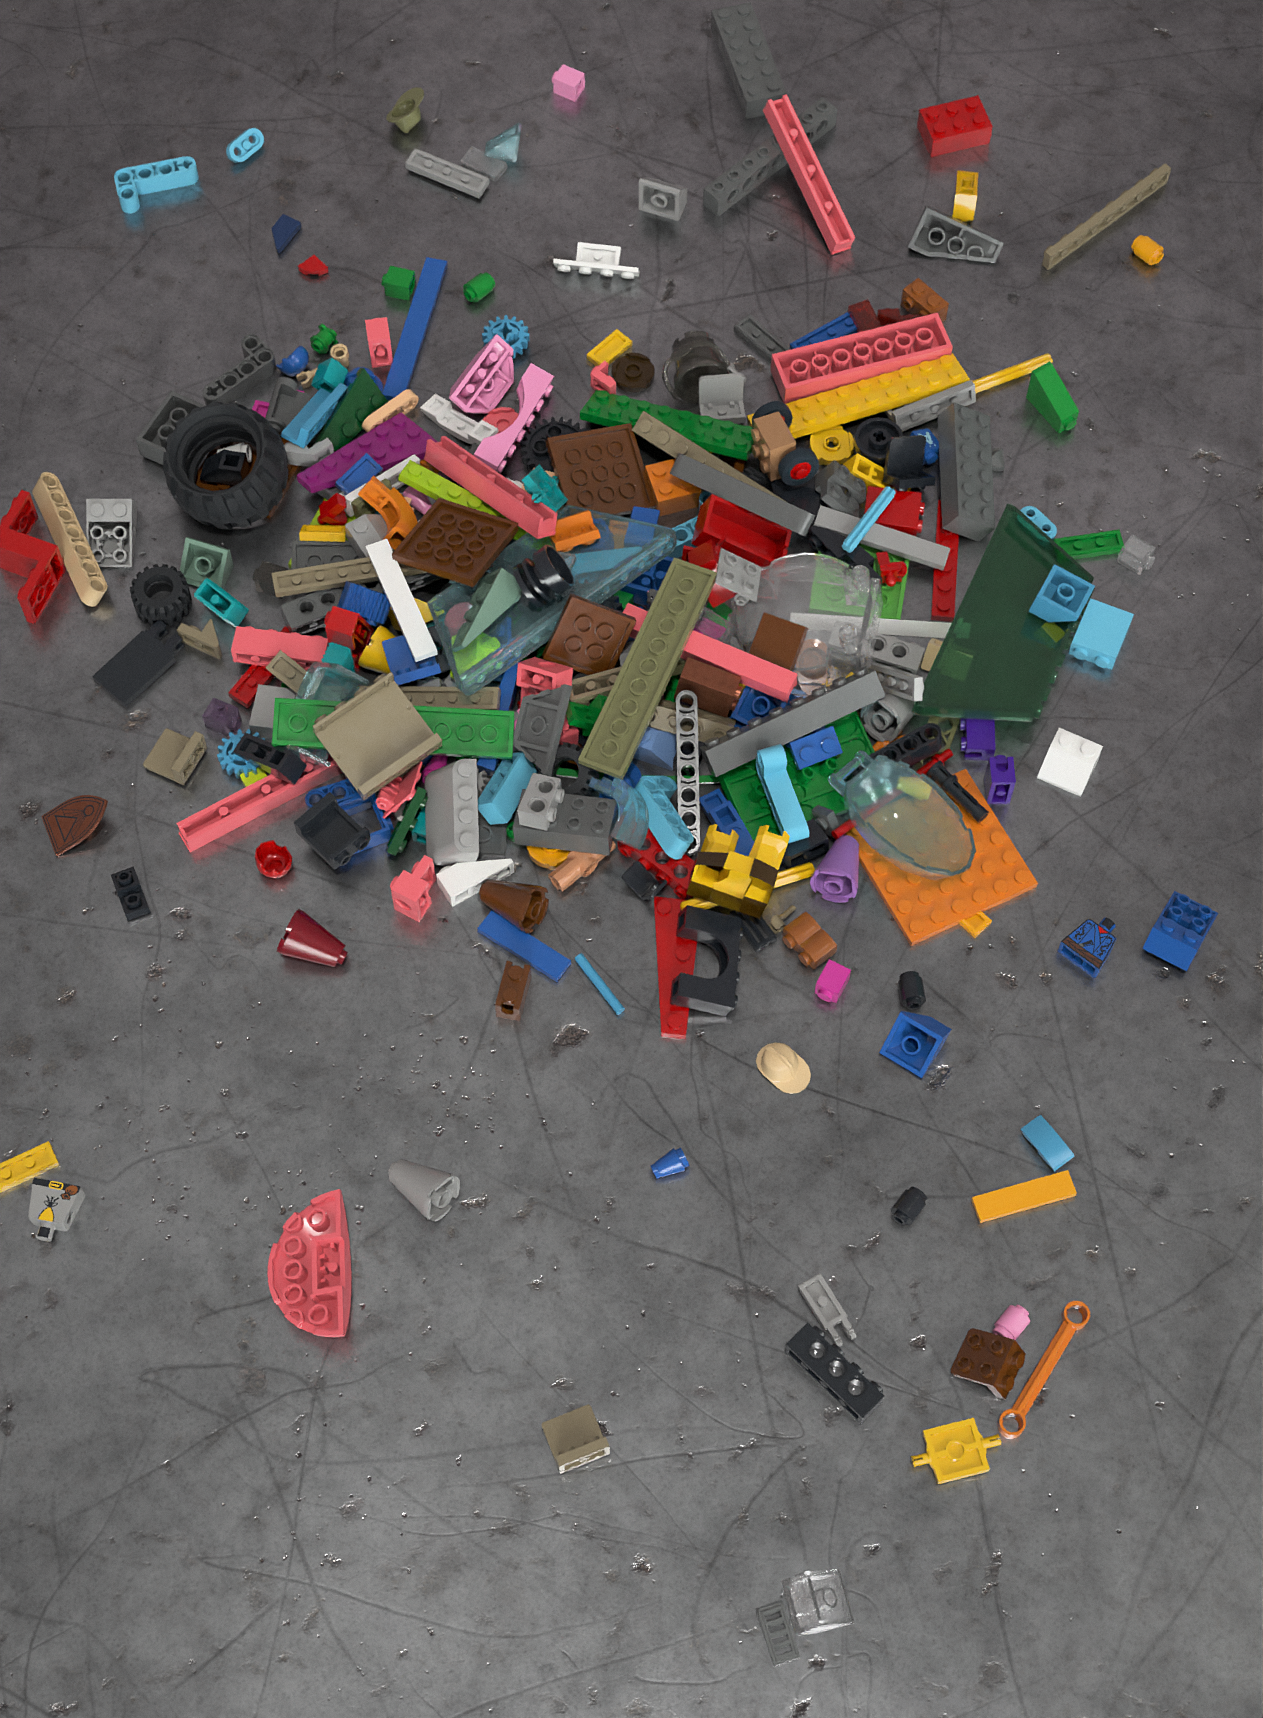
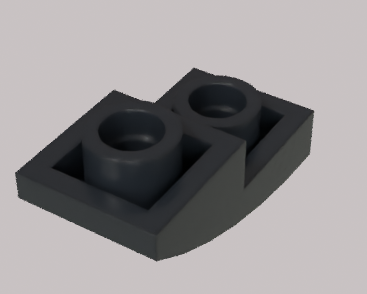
(130, 893)

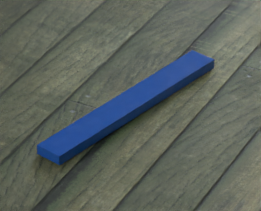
(415, 327)

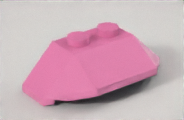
(485, 378)

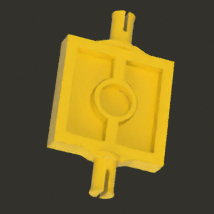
(955, 1450)

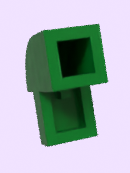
(583, 715)

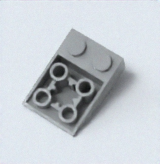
(112, 531)

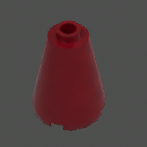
(311, 941)

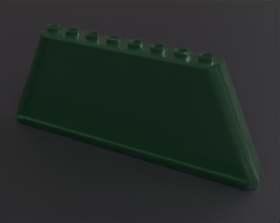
(995, 650)

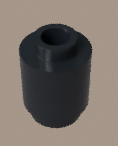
(911, 990)
(909, 1206)

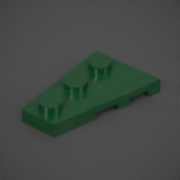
(397, 841)

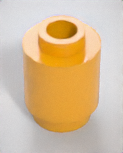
(1147, 250)

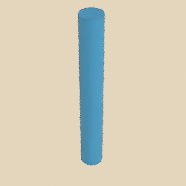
(599, 983)

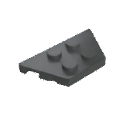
(541, 726)

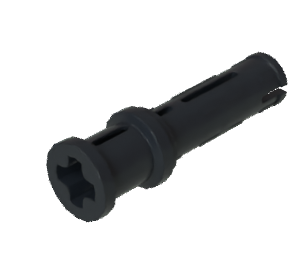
(950, 784)

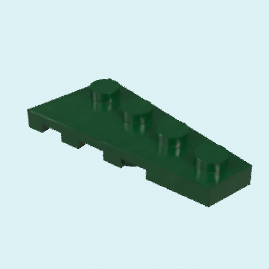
(360, 401)

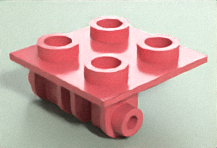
(398, 791)

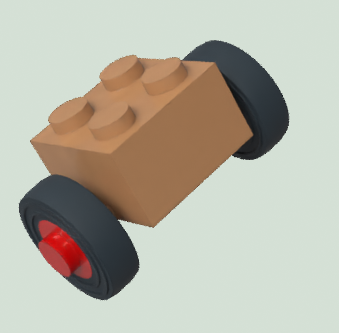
(777, 447)

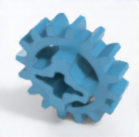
(516, 333)
(232, 762)

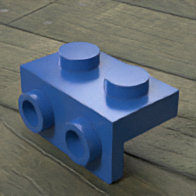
(814, 747)

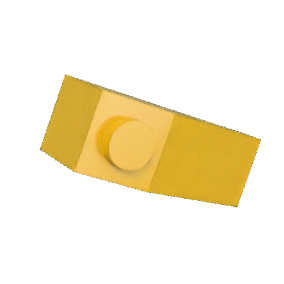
(965, 195)
(867, 471)

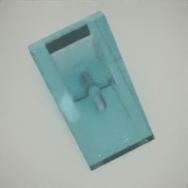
(505, 144)

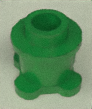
(323, 339)

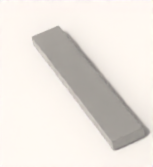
(886, 538)

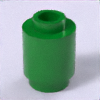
(478, 287)

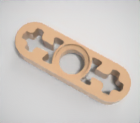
(401, 403)

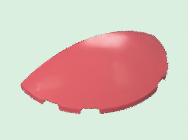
(313, 1267)

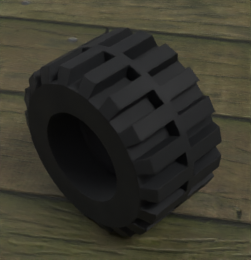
(157, 580)
(572, 752)

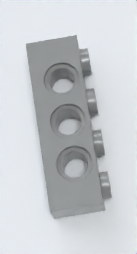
(911, 654)

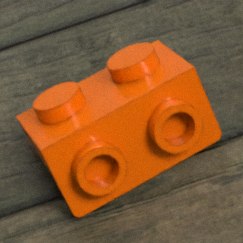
(574, 531)

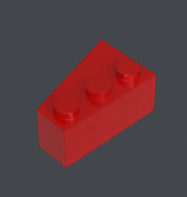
(349, 631)

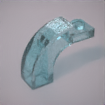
(633, 812)

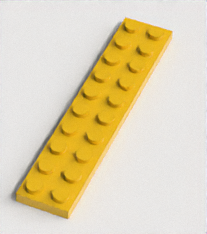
(873, 395)

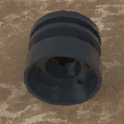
(543, 576)

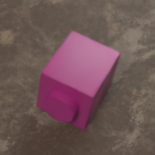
(832, 981)

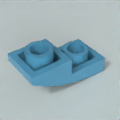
(1047, 1142)

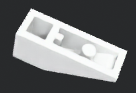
(465, 878)

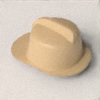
(783, 1067)

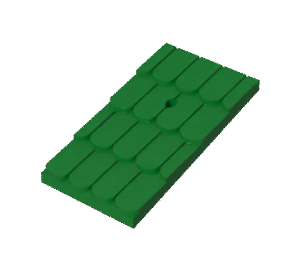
(809, 783)

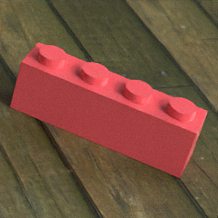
(261, 646)

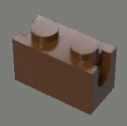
(513, 991)

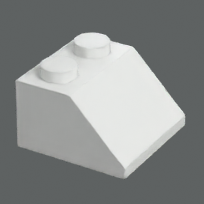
(1070, 762)

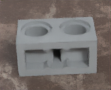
(540, 801)

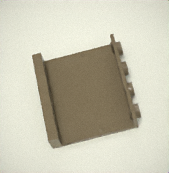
(376, 736)

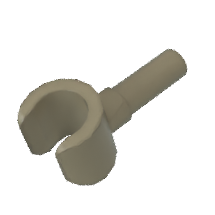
(777, 920)

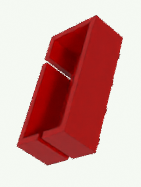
(740, 532)

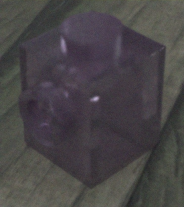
(222, 717)

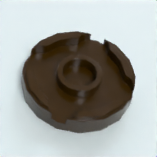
(633, 372)

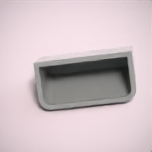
(452, 813)

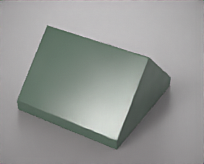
(205, 561)

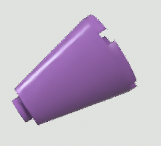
(838, 871)

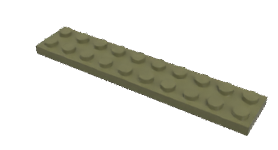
(647, 668)

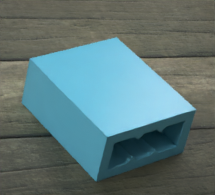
(1101, 634)

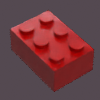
(954, 126)

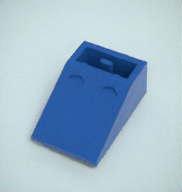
(1180, 930)

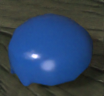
(295, 362)

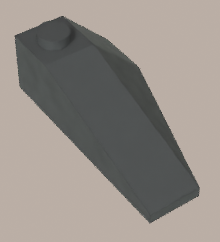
(948, 237)

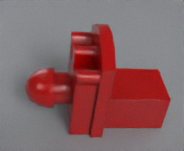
(333, 511)
(890, 571)

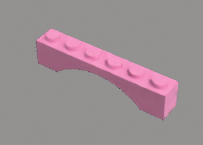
(530, 392)

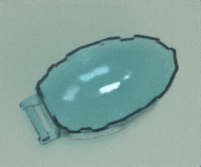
(905, 817)

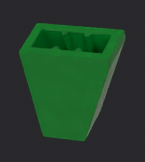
(1052, 398)

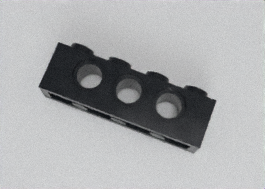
(858, 1406)

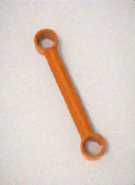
(1043, 1369)

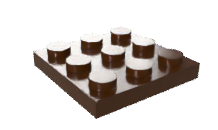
(588, 636)

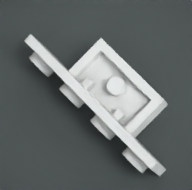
(597, 259)

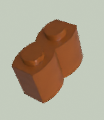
(809, 940)

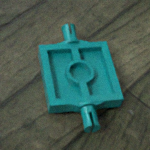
(544, 488)

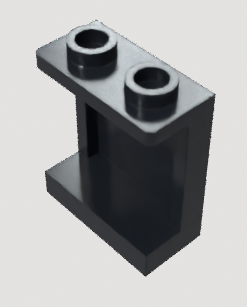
(331, 831)

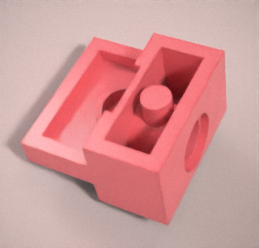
(539, 675)
(412, 889)

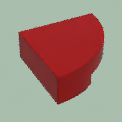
(313, 266)

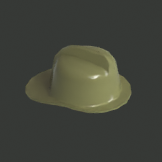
(406, 110)

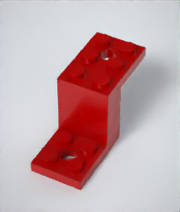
(29, 557)

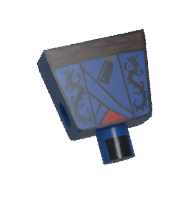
(1089, 945)

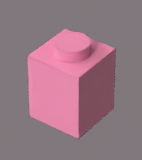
(568, 82)

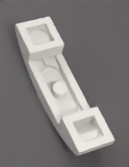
(456, 423)

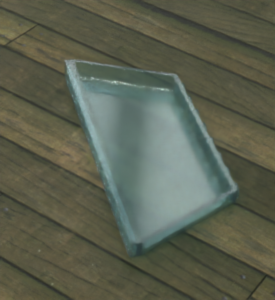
(601, 570)

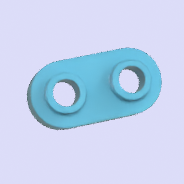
(244, 147)
(1040, 520)

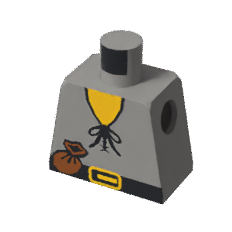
(53, 1206)

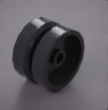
(873, 437)

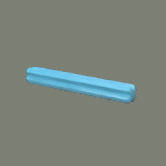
(868, 519)

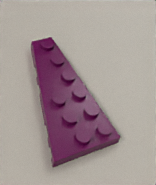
(386, 444)

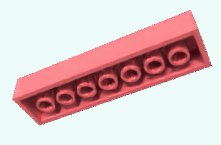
(858, 357)

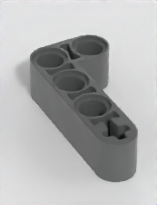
(255, 368)

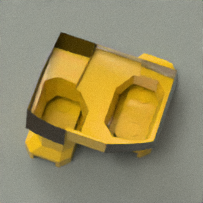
(745, 880)

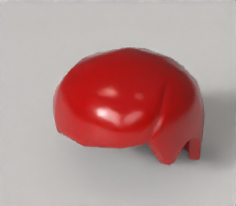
(273, 859)

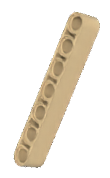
(70, 539)

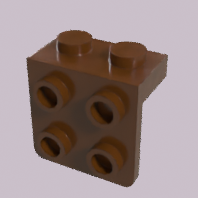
(989, 1361)

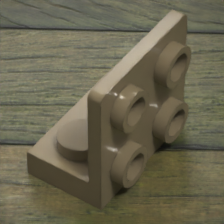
(176, 755)
(575, 1438)

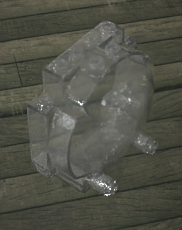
(830, 600)

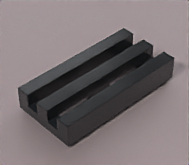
(750, 938)

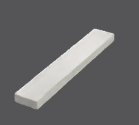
(401, 600)

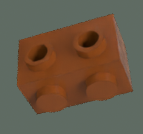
(921, 299)

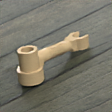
(338, 352)

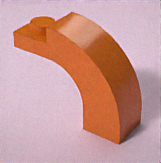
(392, 507)

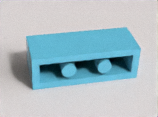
(505, 789)

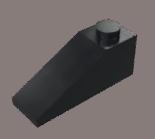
(274, 760)

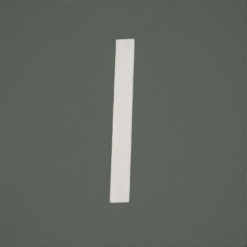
(913, 628)

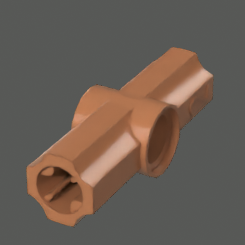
(575, 866)

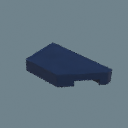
(284, 231)

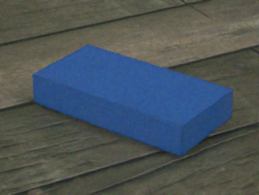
(358, 474)

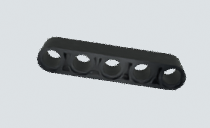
(916, 739)

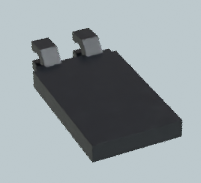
(139, 664)

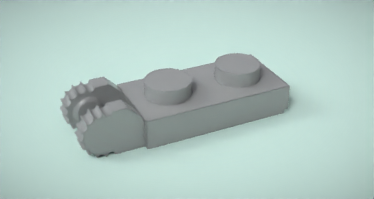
(826, 1308)

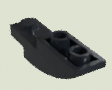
(831, 543)

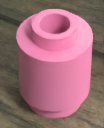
(1012, 1322)

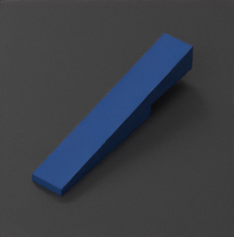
(508, 693)

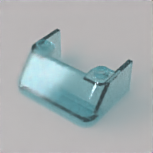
(325, 683)

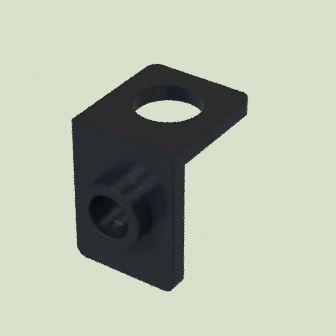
(642, 881)

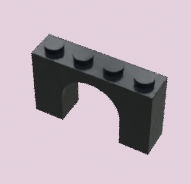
(723, 936)

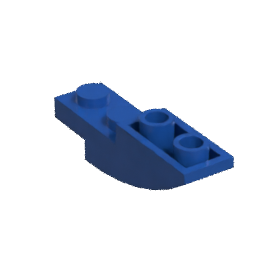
(723, 813)

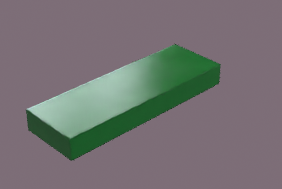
(1092, 544)

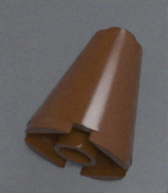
(516, 902)

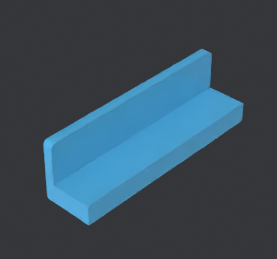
(313, 416)

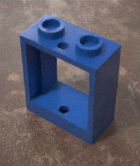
(356, 805)

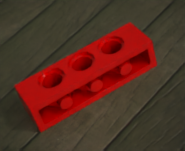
(667, 871)

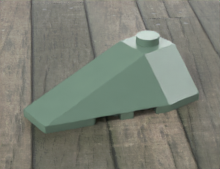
(490, 599)

